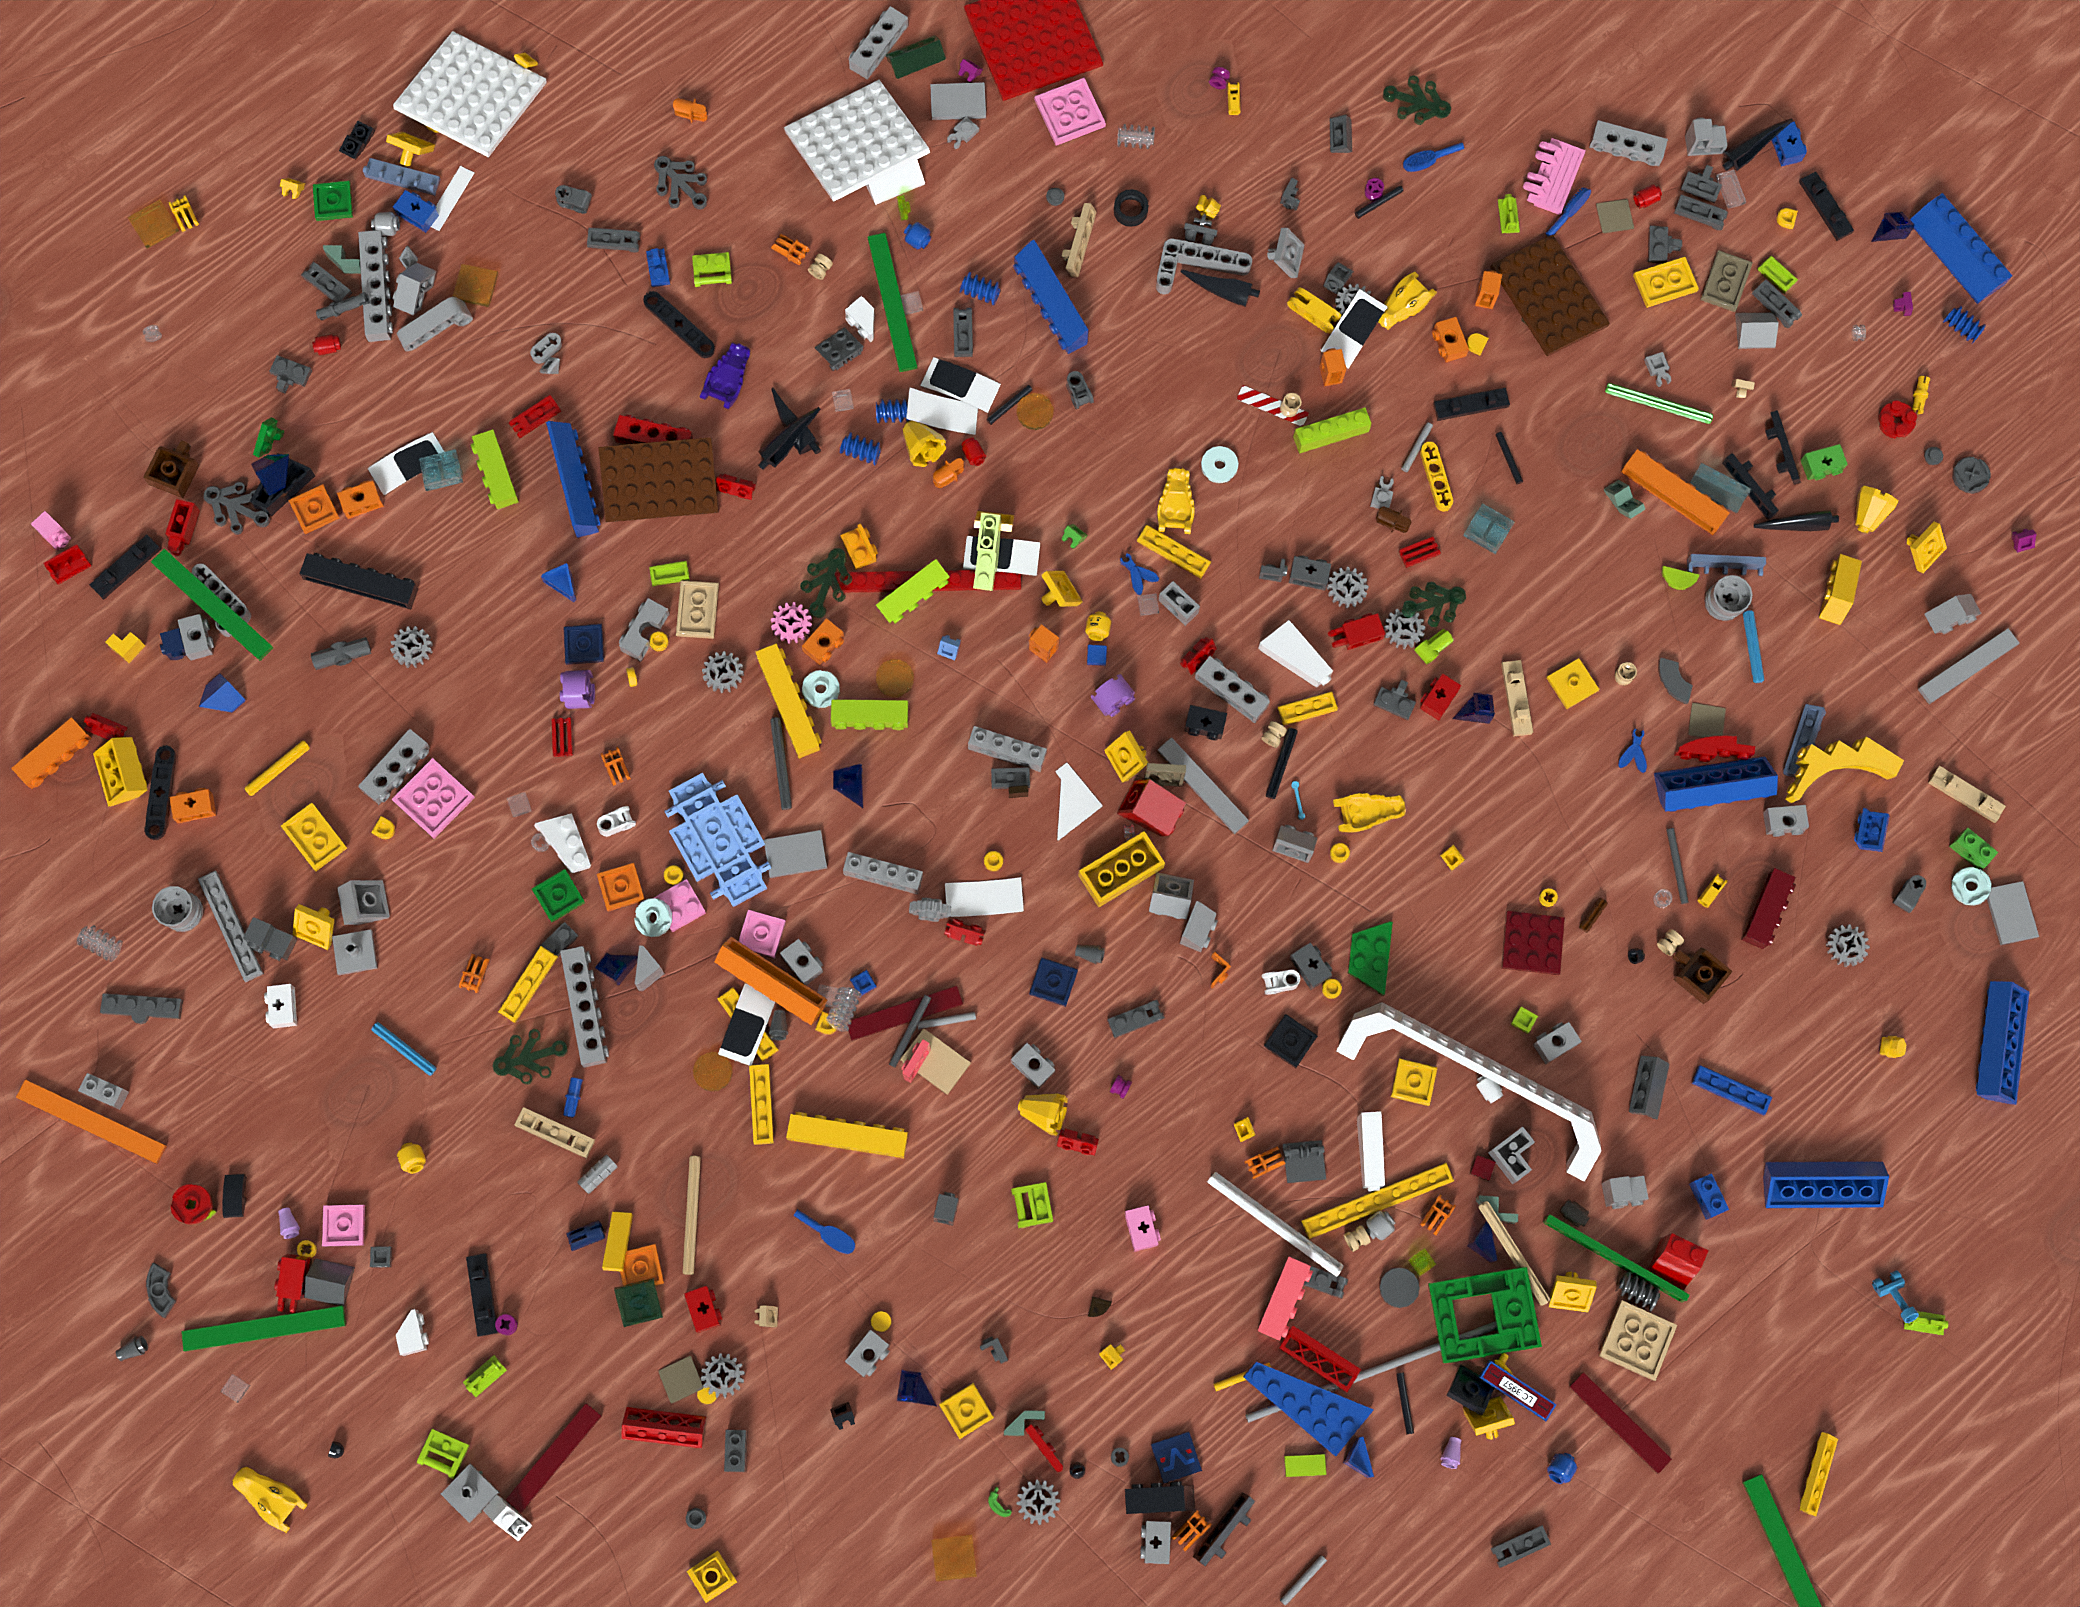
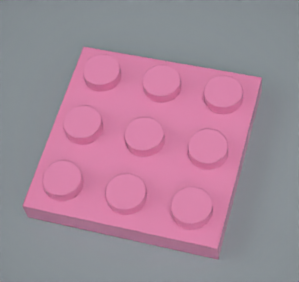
(1070, 111)
(433, 798)

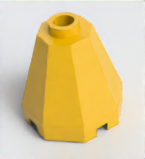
(922, 443)
(1872, 508)
(1044, 1111)

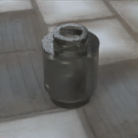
(1575, 1213)

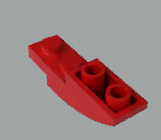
(1708, 748)

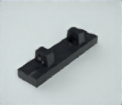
(1826, 206)
(1471, 404)
(1778, 432)
(1757, 495)
(125, 567)
(482, 1295)
(1220, 1533)

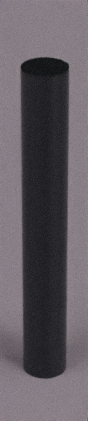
(1373, 205)
(1008, 405)
(1509, 458)
(1405, 1403)

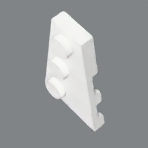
(566, 841)

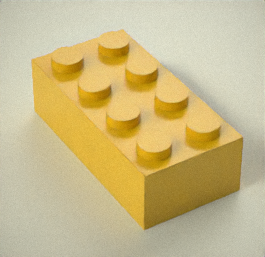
(1121, 869)

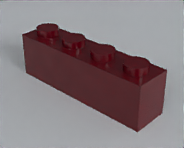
(1769, 908)

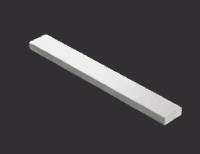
(1275, 1224)

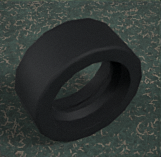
(1128, 195)

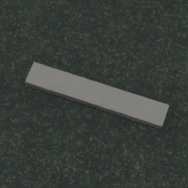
(1968, 666)
(1204, 786)
(230, 926)

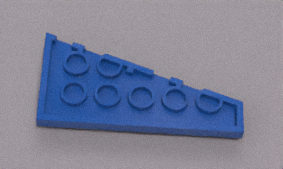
(1319, 1412)

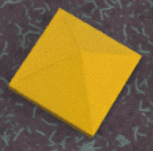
(525, 60)
(1452, 857)
(1244, 1129)

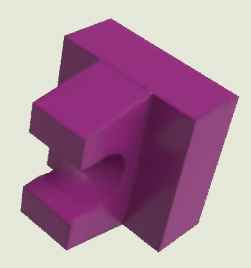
(970, 67)
(1904, 304)
(2024, 540)

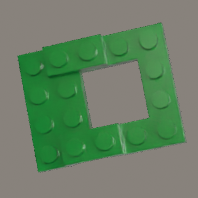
(1512, 1311)

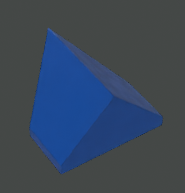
(561, 581)
(221, 695)
(1359, 1459)

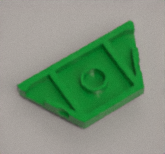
(1371, 956)

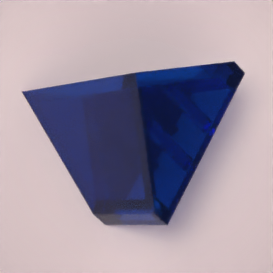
(1893, 227)
(272, 471)
(1477, 709)
(850, 783)
(616, 966)
(1483, 1243)
(913, 1389)

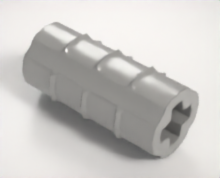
(597, 1174)

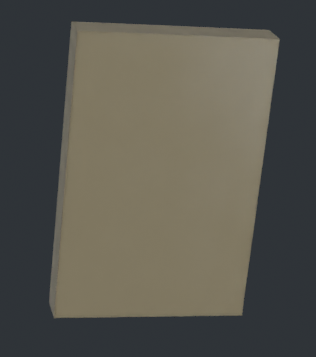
(1726, 281)
(1165, 774)

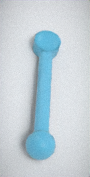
(1295, 785)

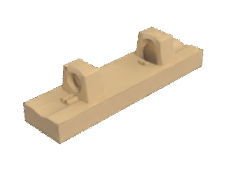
(1084, 227)
(1517, 698)
(1966, 794)
(554, 1132)

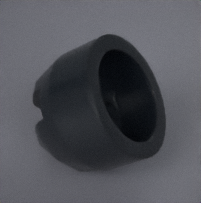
(1636, 952)
(336, 1450)
(1078, 1475)

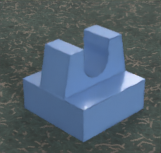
(949, 647)

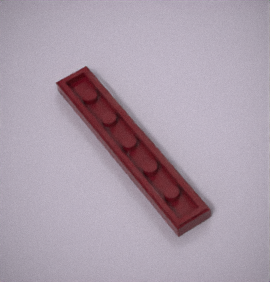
(903, 1013)
(1620, 1423)
(553, 1458)

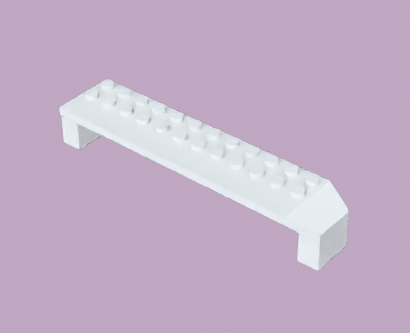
(1383, 1018)

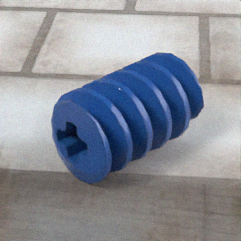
(980, 288)
(1965, 324)
(891, 411)
(860, 448)

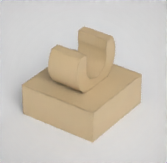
(1742, 386)
(767, 1316)

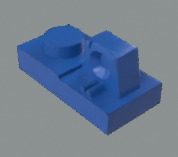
(658, 267)

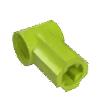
(1430, 649)

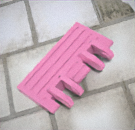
(1556, 177)

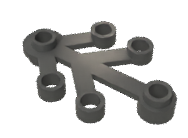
(679, 180)
(233, 505)

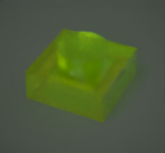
(904, 207)
(1422, 1262)

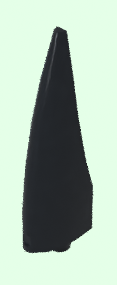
(1748, 148)
(1229, 289)
(807, 440)
(780, 445)
(1801, 522)

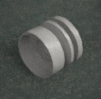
(1737, 594)
(167, 906)

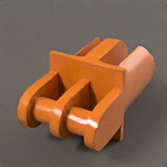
(689, 110)
(789, 247)
(948, 473)
(614, 764)
(474, 973)
(1263, 1163)
(1438, 1213)
(1205, 1525)

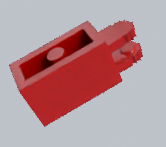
(181, 526)
(1359, 632)
(291, 1280)

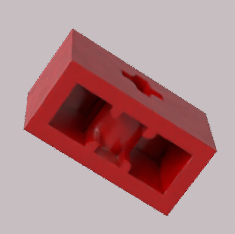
(1447, 688)
(700, 1320)

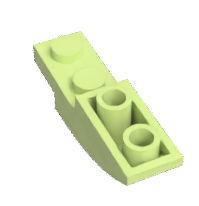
(988, 551)

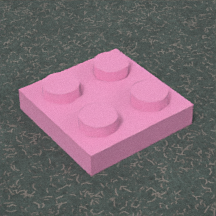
(683, 904)
(762, 933)
(343, 1225)

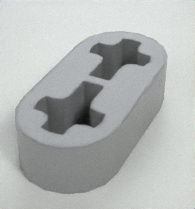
(545, 347)

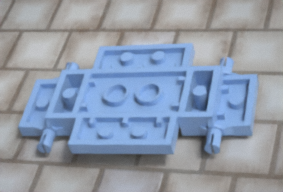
(717, 839)

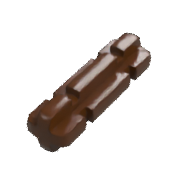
(1593, 915)

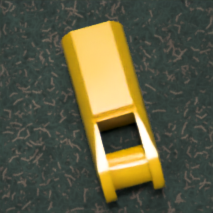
(1233, 99)
(1711, 892)

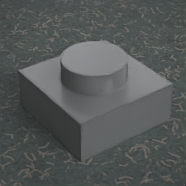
(380, 1257)

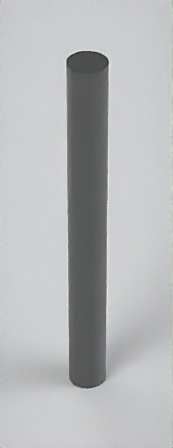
(1677, 866)
(910, 1030)

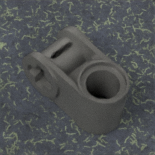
(573, 198)
(1079, 393)
(1908, 895)

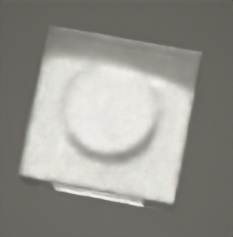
(911, 303)

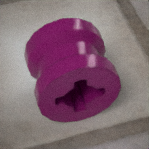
(1219, 78)
(1374, 185)
(1120, 1087)
(508, 1327)

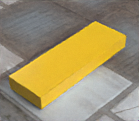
(1307, 708)
(617, 1241)

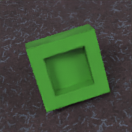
(1075, 533)

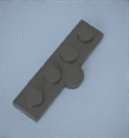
(141, 1007)

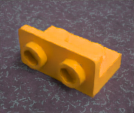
(859, 547)

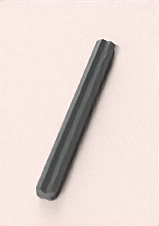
(780, 760)

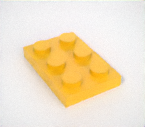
(1665, 282)
(313, 837)

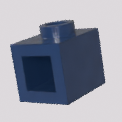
(172, 644)

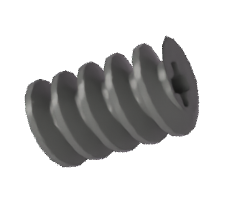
(1639, 1290)

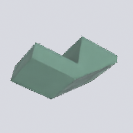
(337, 256)
(1622, 498)
(1494, 1202)
(1016, 1428)

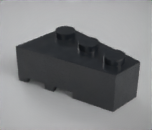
(297, 477)
(1159, 1498)

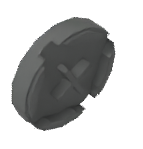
(1971, 475)
(1399, 1287)

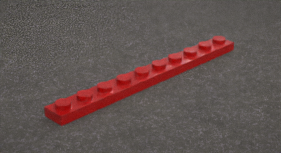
(889, 581)

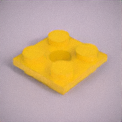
(724, 1576)

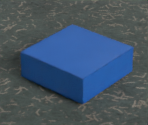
(1096, 655)
(863, 982)

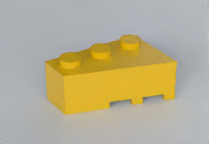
(1841, 589)

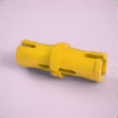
(1920, 394)

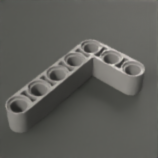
(1198, 260)

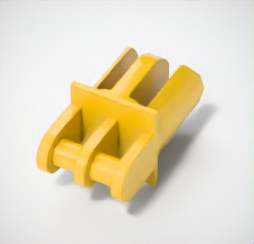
(183, 211)

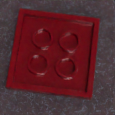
(1533, 943)

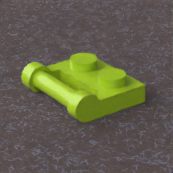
(711, 264)
(1039, 1205)
(446, 1447)

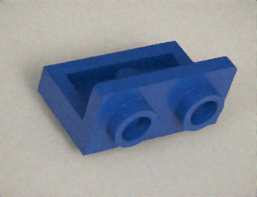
(1871, 830)

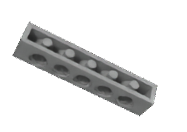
(367, 243)
(570, 959)

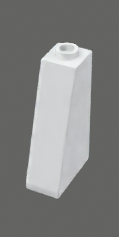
(1296, 654)
(1371, 1150)

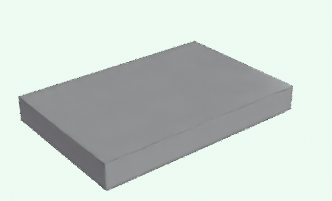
(958, 101)
(795, 854)
(2012, 913)

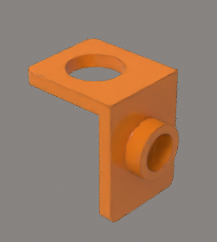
(1223, 976)

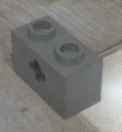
(1300, 572)
(1311, 976)
(946, 1208)
(735, 1451)

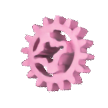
(798, 624)

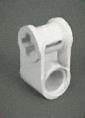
(617, 821)
(1279, 981)

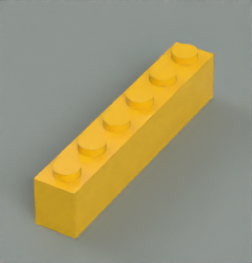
(787, 700)
(847, 1135)

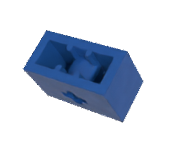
(1789, 145)
(416, 211)
(1708, 1196)

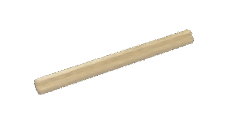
(691, 1215)
(1513, 1251)

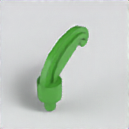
(995, 1506)

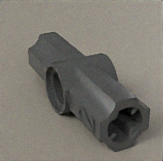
(341, 653)

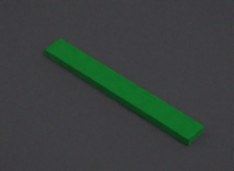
(892, 302)
(212, 604)
(1615, 1258)
(263, 1328)
(1781, 1542)

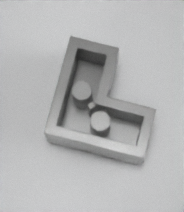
(1705, 138)
(412, 287)
(1955, 611)
(1508, 1155)
(1625, 1190)

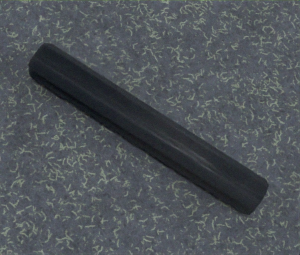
(1281, 763)

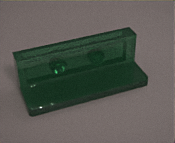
(916, 56)

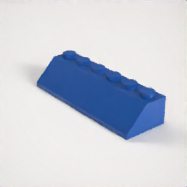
(1960, 248)
(1051, 298)
(573, 479)
(1716, 784)
(2002, 1042)
(1825, 1184)

